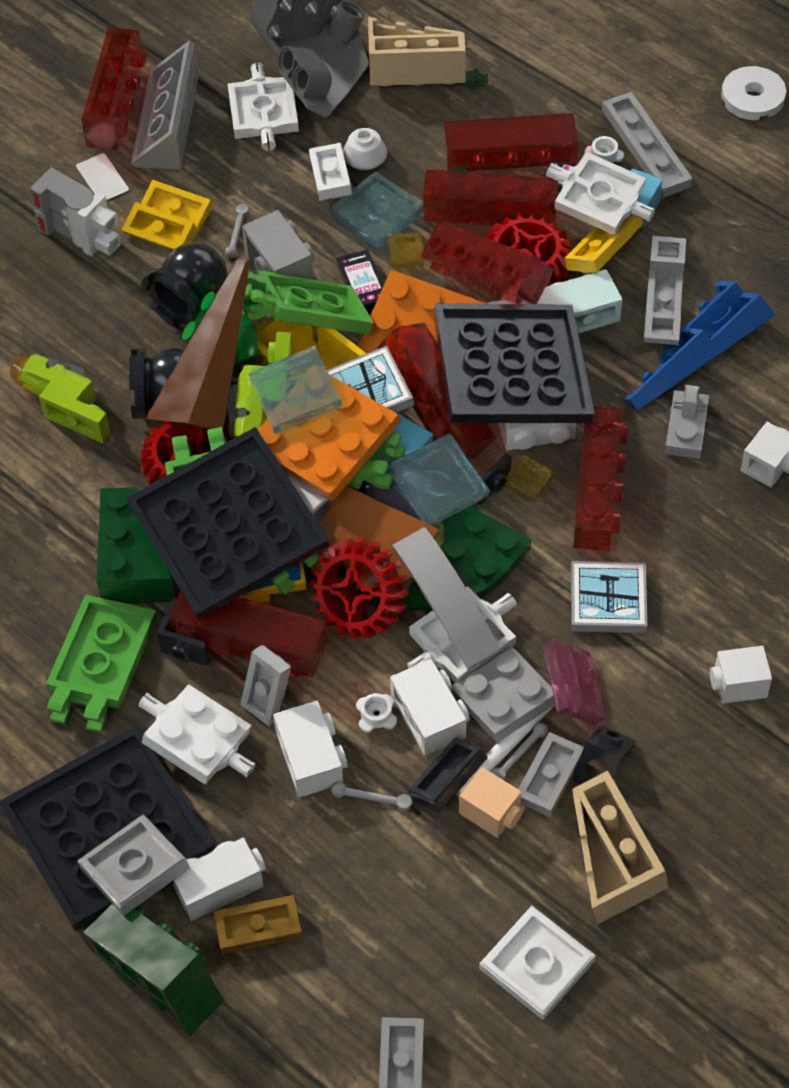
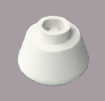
(364, 149)

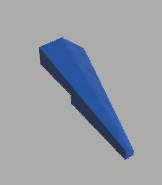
(717, 327)

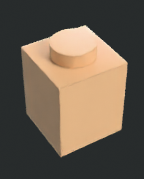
(490, 803)

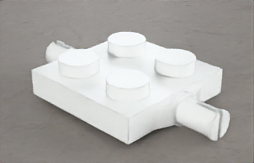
(262, 107)
(600, 193)
(436, 645)
(196, 734)

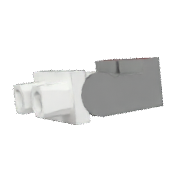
(74, 212)

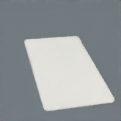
(102, 176)

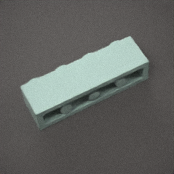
(592, 297)

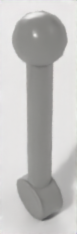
(241, 212)
(539, 731)
(403, 801)

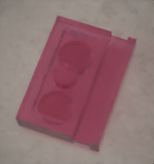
(574, 682)

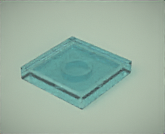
(377, 209)
(295, 389)
(438, 480)

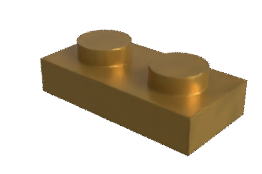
(257, 924)

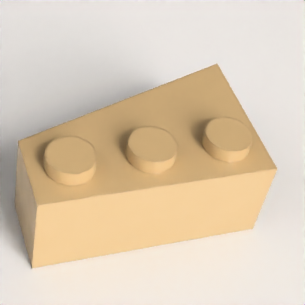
(414, 56)
(615, 850)

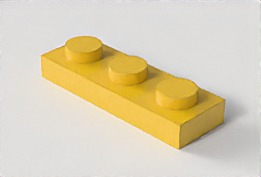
(600, 246)

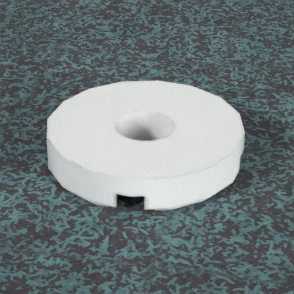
(753, 79)

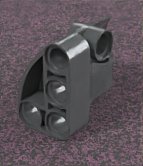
(314, 47)

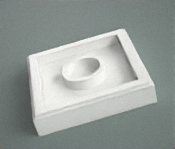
(537, 962)

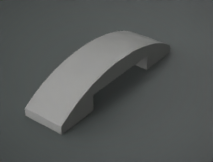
(665, 290)
(447, 597)

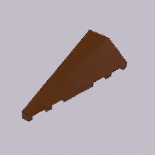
(201, 380)

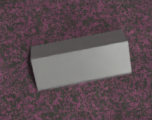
(167, 111)

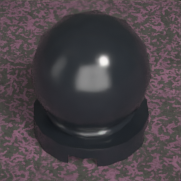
(184, 282)
(149, 376)

